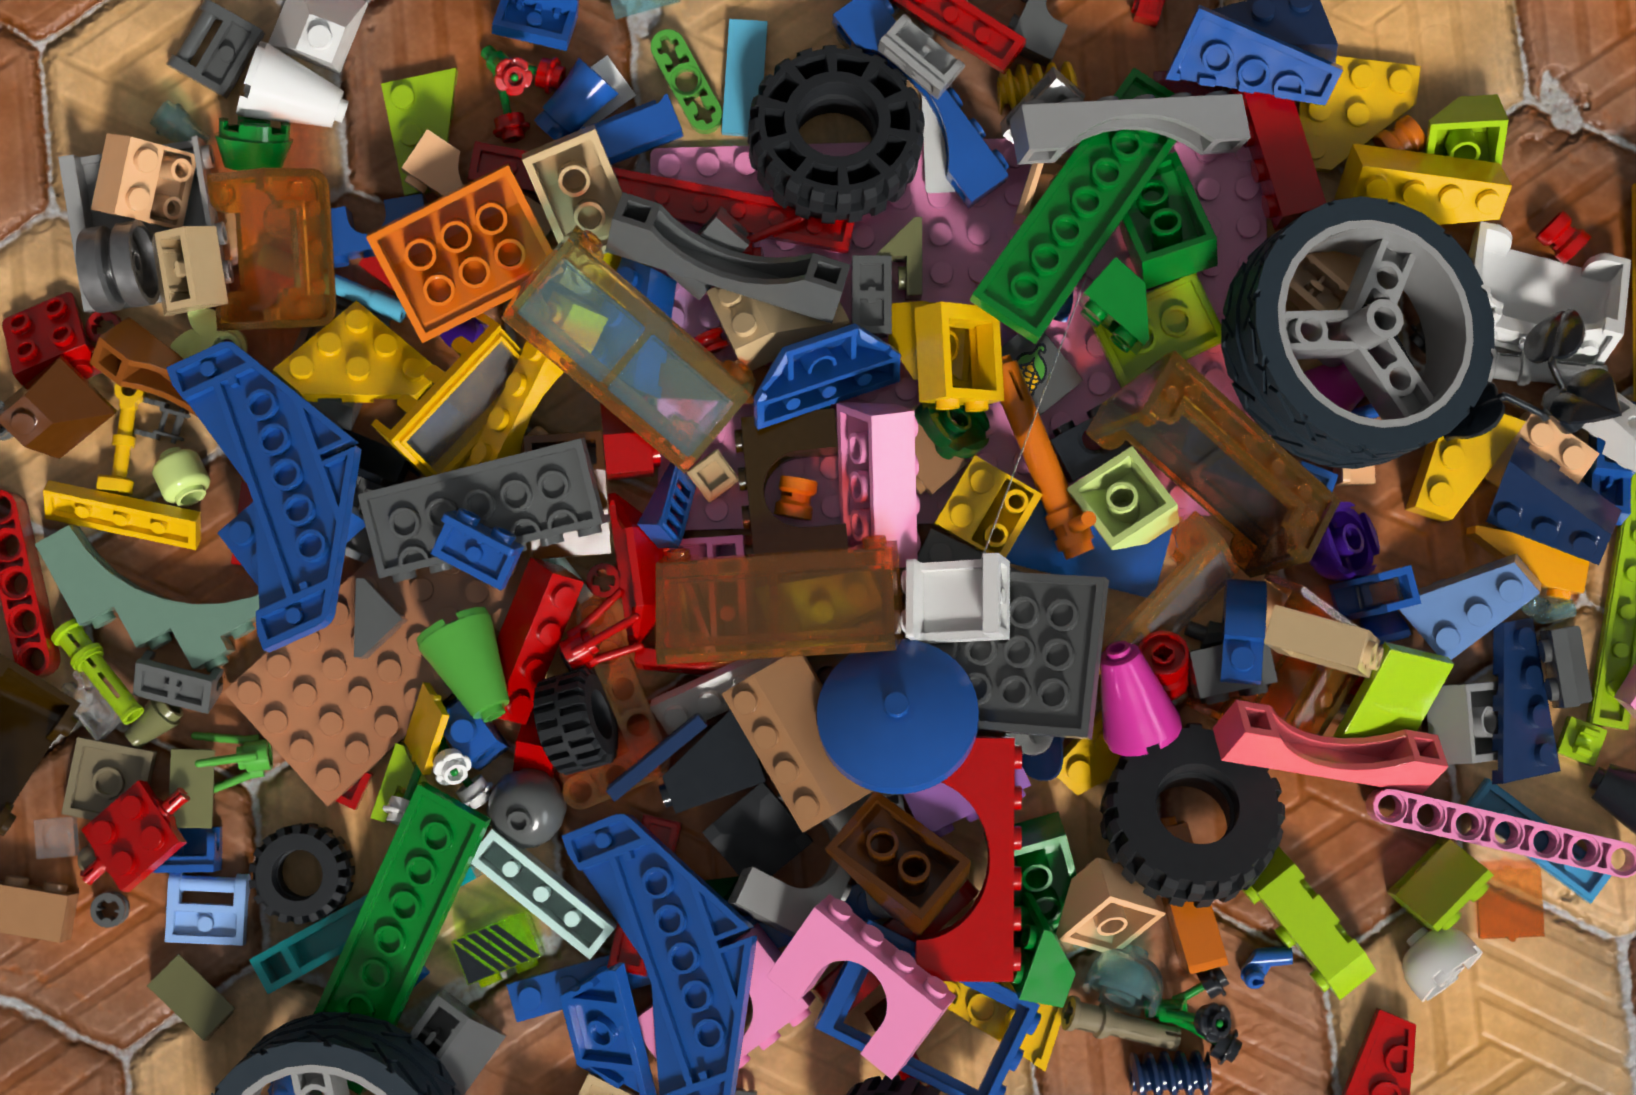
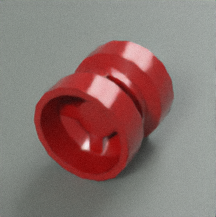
(1565, 239)

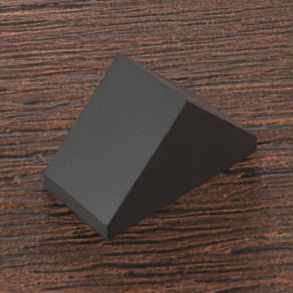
(374, 619)

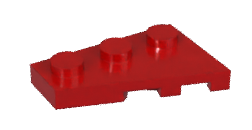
(1384, 1058)

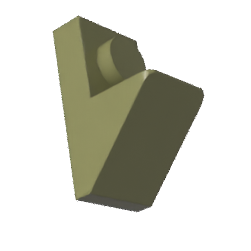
(907, 248)

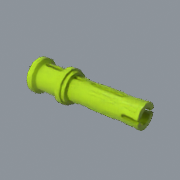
(85, 658)

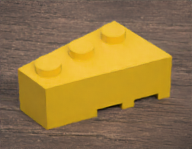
(1456, 468)

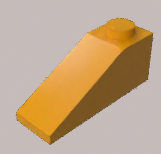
(1556, 570)

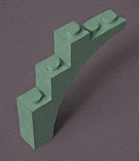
(98, 591)

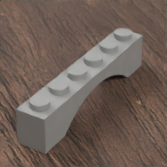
(1203, 123)

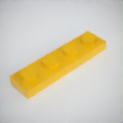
(122, 515)

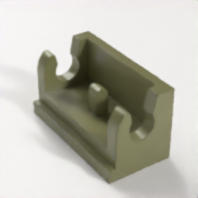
(197, 783)
(191, 997)

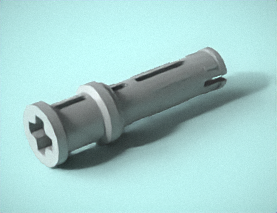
(1519, 369)

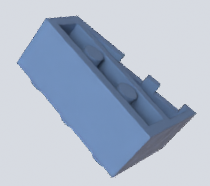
(1471, 604)

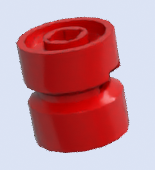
(1168, 659)

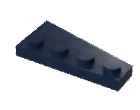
(1524, 720)

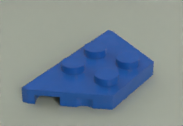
(607, 1030)

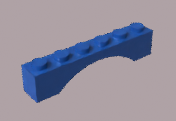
(970, 163)

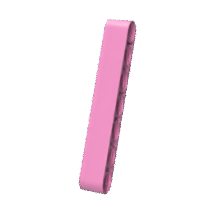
(1521, 832)

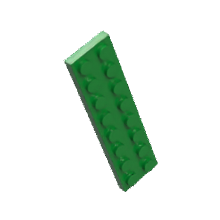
(1073, 221)
(405, 908)

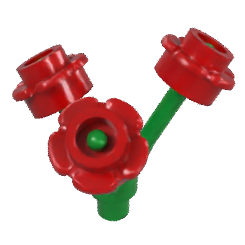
(510, 78)

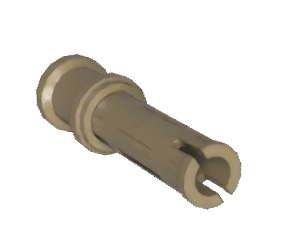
(1103, 1022)

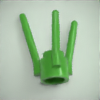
(253, 756)

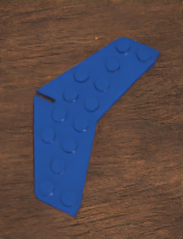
(296, 492)
(679, 934)

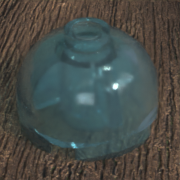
(1126, 980)

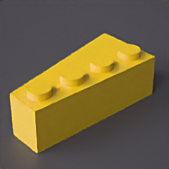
(1437, 185)

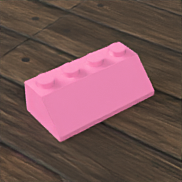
(878, 474)

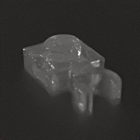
(94, 710)

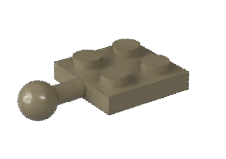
(99, 776)

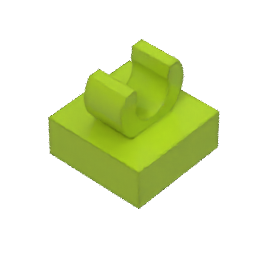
(1580, 741)

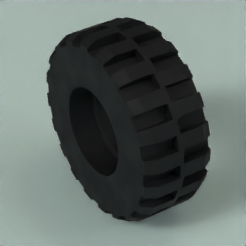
(847, 85)
(1181, 868)

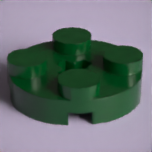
(953, 439)

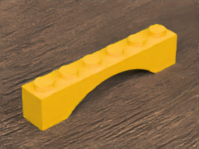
(514, 409)

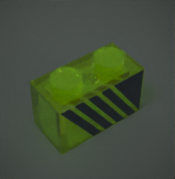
(499, 948)

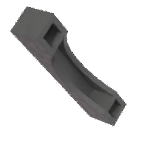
(652, 236)

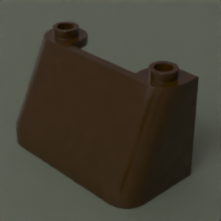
(30, 720)

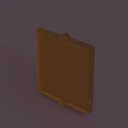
(1512, 905)

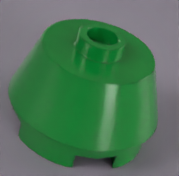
(253, 143)

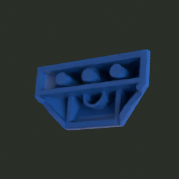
(824, 373)

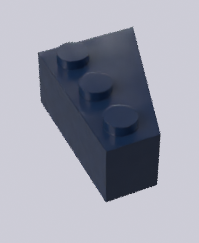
(1293, 21)
(1551, 507)

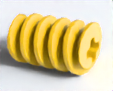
(1014, 88)

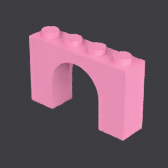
(911, 993)
(770, 1003)

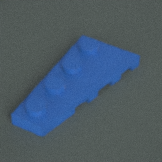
(1243, 58)

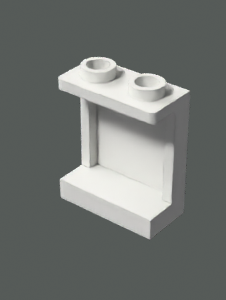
(957, 600)

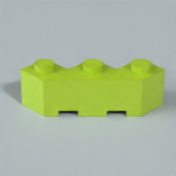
(1310, 926)

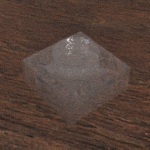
(56, 837)

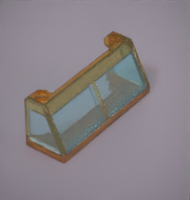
(627, 351)

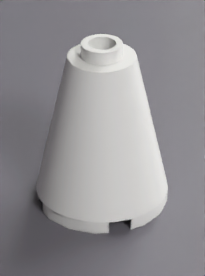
(288, 91)

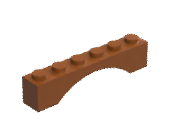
(138, 361)

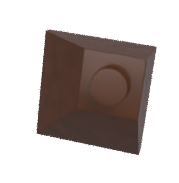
(55, 410)

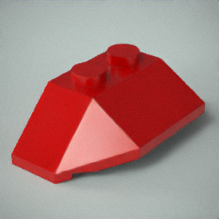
(636, 567)

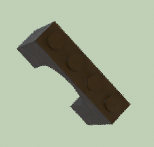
(765, 451)

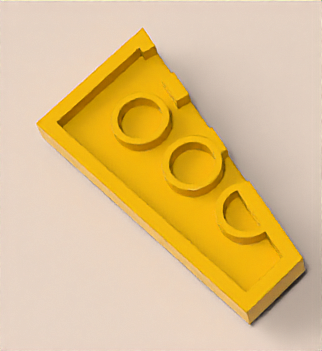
(995, 1017)

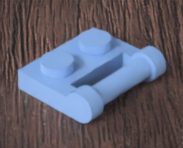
(207, 921)

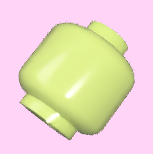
(181, 476)

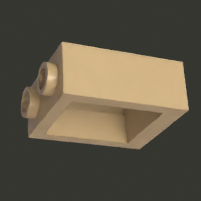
(1323, 641)

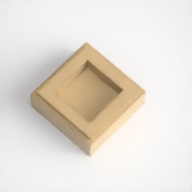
(713, 476)

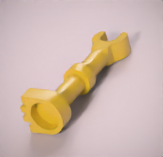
(123, 441)

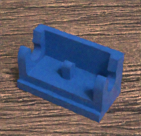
(199, 854)

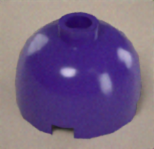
(1346, 546)

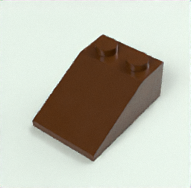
(899, 862)

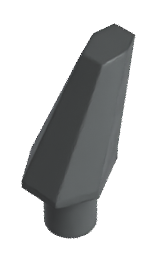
(1208, 635)

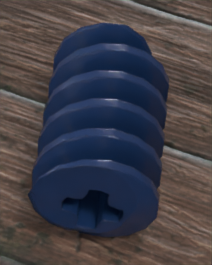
(1170, 1075)

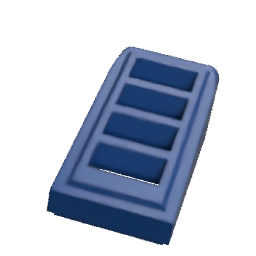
(661, 523)

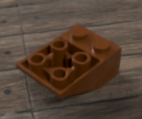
(573, 545)

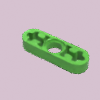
(682, 52)

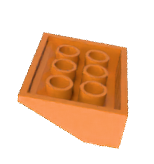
(461, 252)

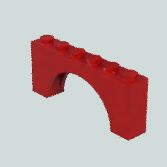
(982, 940)

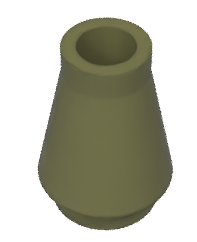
(154, 721)

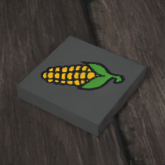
(1036, 365)

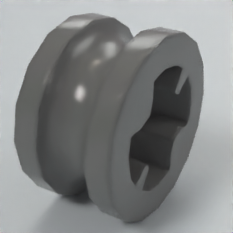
(111, 921)

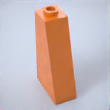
(1193, 928)

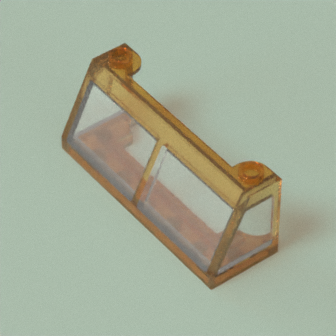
(1201, 573)

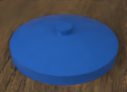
(898, 717)

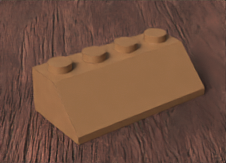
(780, 722)

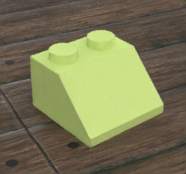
(1127, 501)

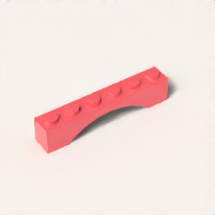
(1396, 760)

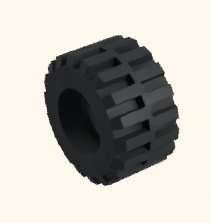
(575, 721)
(269, 877)

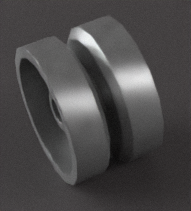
(117, 266)

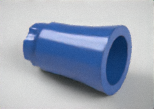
(575, 101)

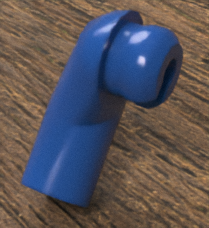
(1261, 961)

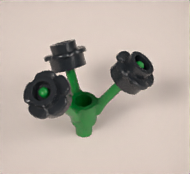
(1210, 1021)

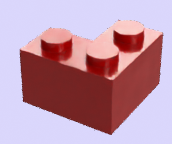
(625, 451)

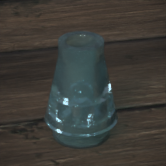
(176, 124)

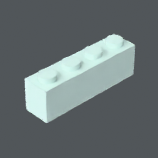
(544, 893)

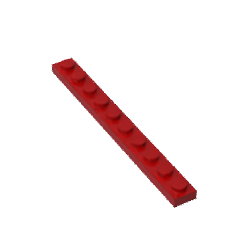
(689, 201)

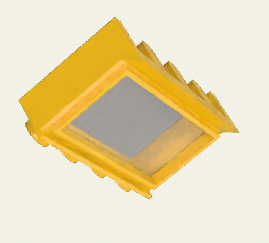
(452, 414)

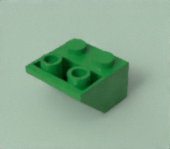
(1120, 305)
(1045, 968)

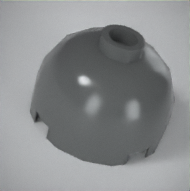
(526, 807)

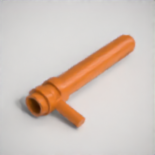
(1063, 513)

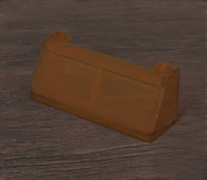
(778, 603)

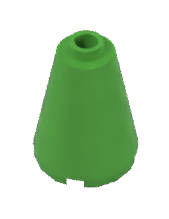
(468, 661)

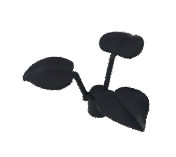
(1586, 398)

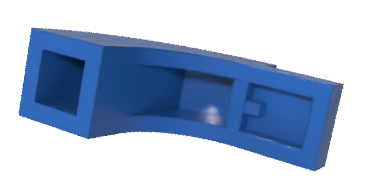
(1243, 631)

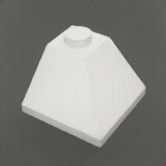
(318, 30)

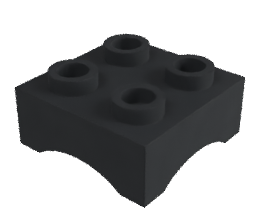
(757, 833)

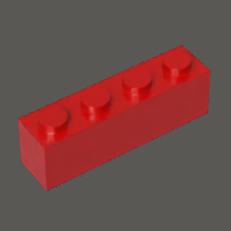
(1280, 158)
(534, 631)

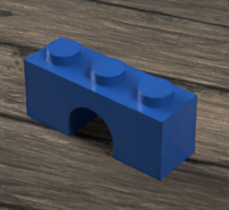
(351, 244)

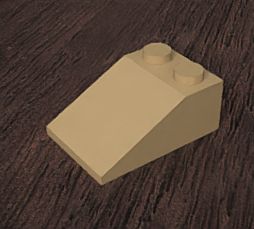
(575, 183)
(761, 329)

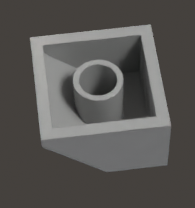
(1465, 722)

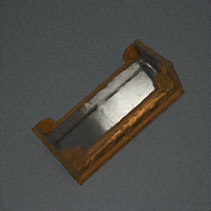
(1221, 463)

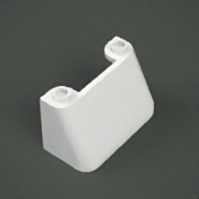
(1532, 288)

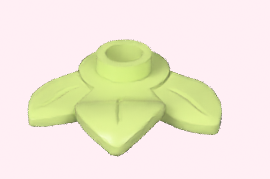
(204, 334)

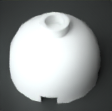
(1437, 960)

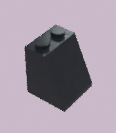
(713, 768)

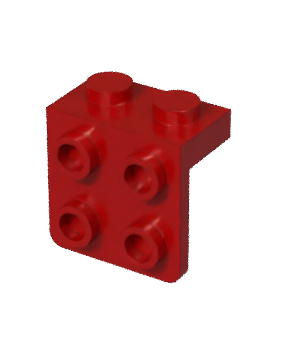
(43, 334)

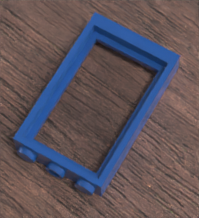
(1006, 1058)

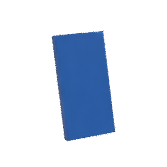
(1127, 569)

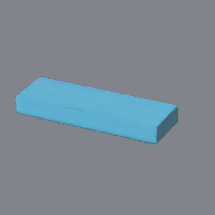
(743, 73)

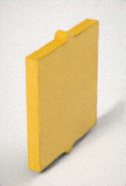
(426, 728)

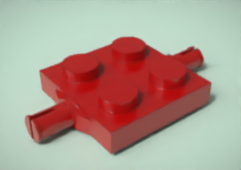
(134, 836)

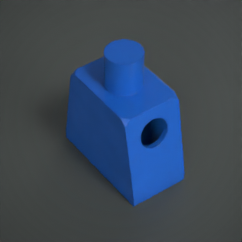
(473, 736)

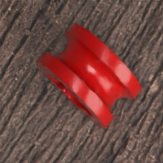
(94, 320)
(712, 340)
(597, 590)

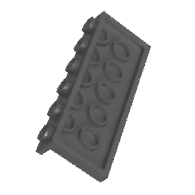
(526, 493)

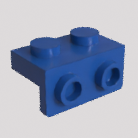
(537, 21)
(477, 548)

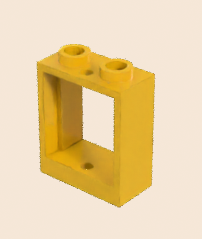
(934, 356)

